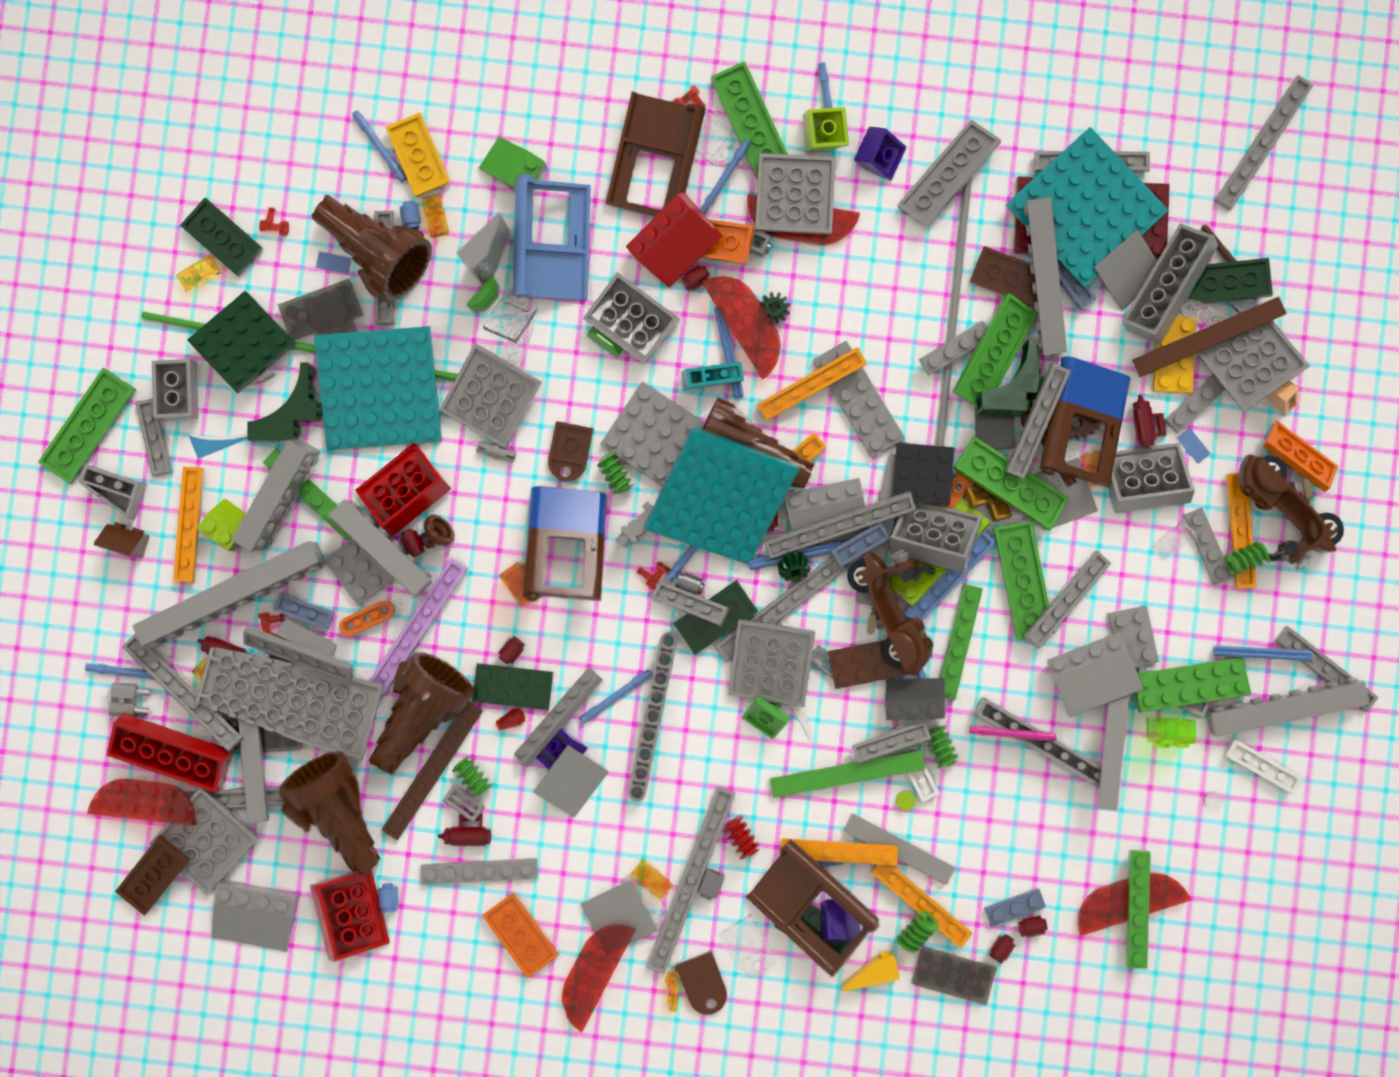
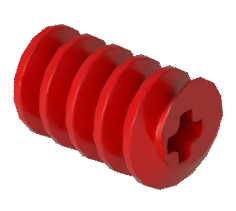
(741, 837)

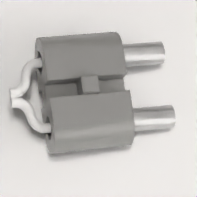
(123, 699)

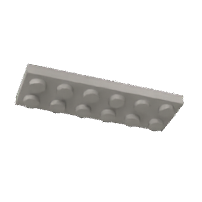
(949, 173)
(862, 405)

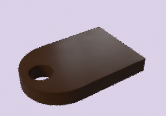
(569, 448)
(702, 981)

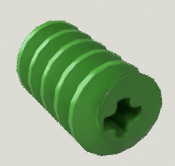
(614, 474)
(1246, 557)
(942, 747)
(471, 776)
(917, 932)

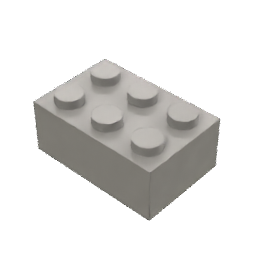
(175, 389)

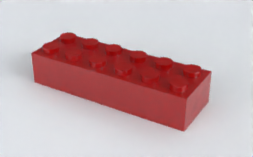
(169, 752)

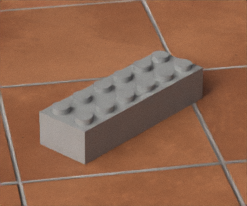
(1170, 283)
(276, 495)
(377, 545)

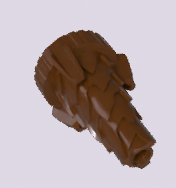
(389, 256)
(732, 424)
(429, 694)
(329, 798)

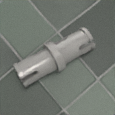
(496, 451)

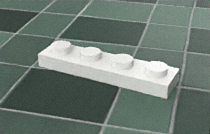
(1263, 766)
(920, 779)

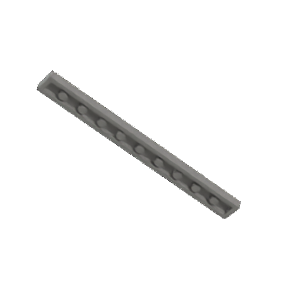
(691, 879)

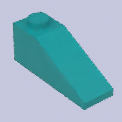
(711, 375)

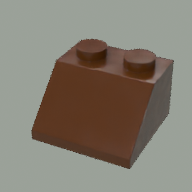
(122, 540)

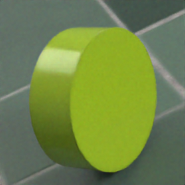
(905, 800)

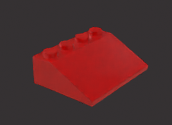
(674, 240)
(402, 489)
(349, 915)

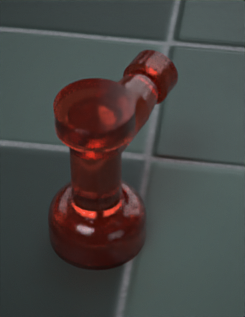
(692, 95)
(282, 227)
(653, 579)
(266, 619)

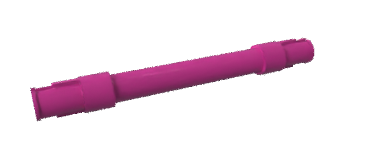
(1037, 735)

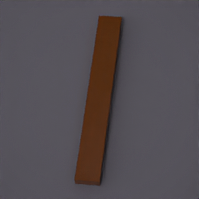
(1209, 337)
(431, 771)

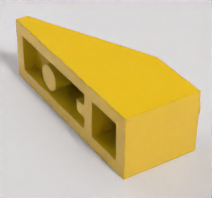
(876, 971)

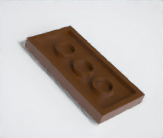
(1004, 275)
(861, 665)
(152, 875)

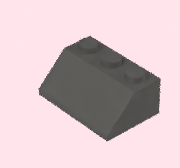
(915, 699)

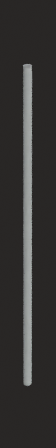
(954, 309)

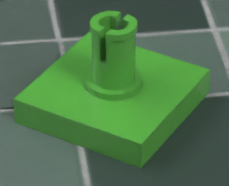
(766, 717)

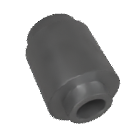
(690, 583)

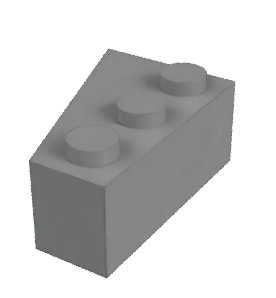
(116, 490)

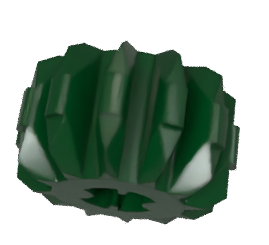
(781, 305)
(793, 566)

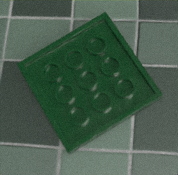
(241, 342)

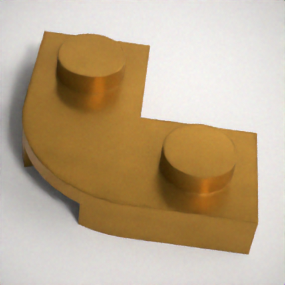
(997, 508)

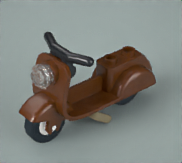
(1266, 484)
(907, 639)

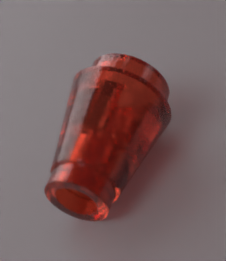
(511, 719)

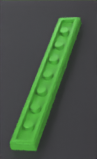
(847, 773)

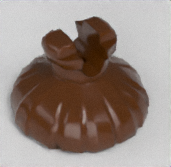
(437, 532)

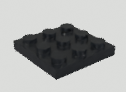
(924, 472)

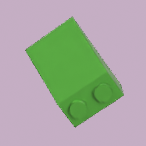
(508, 161)

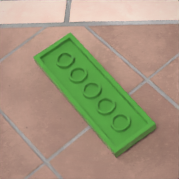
(747, 113)
(995, 348)
(87, 425)
(1027, 495)
(1021, 574)
(1192, 685)

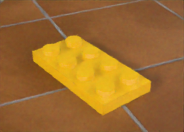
(418, 155)
(1179, 375)

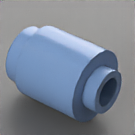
(410, 215)
(388, 897)

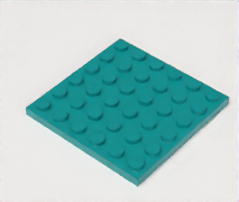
(1093, 204)
(378, 388)
(720, 496)

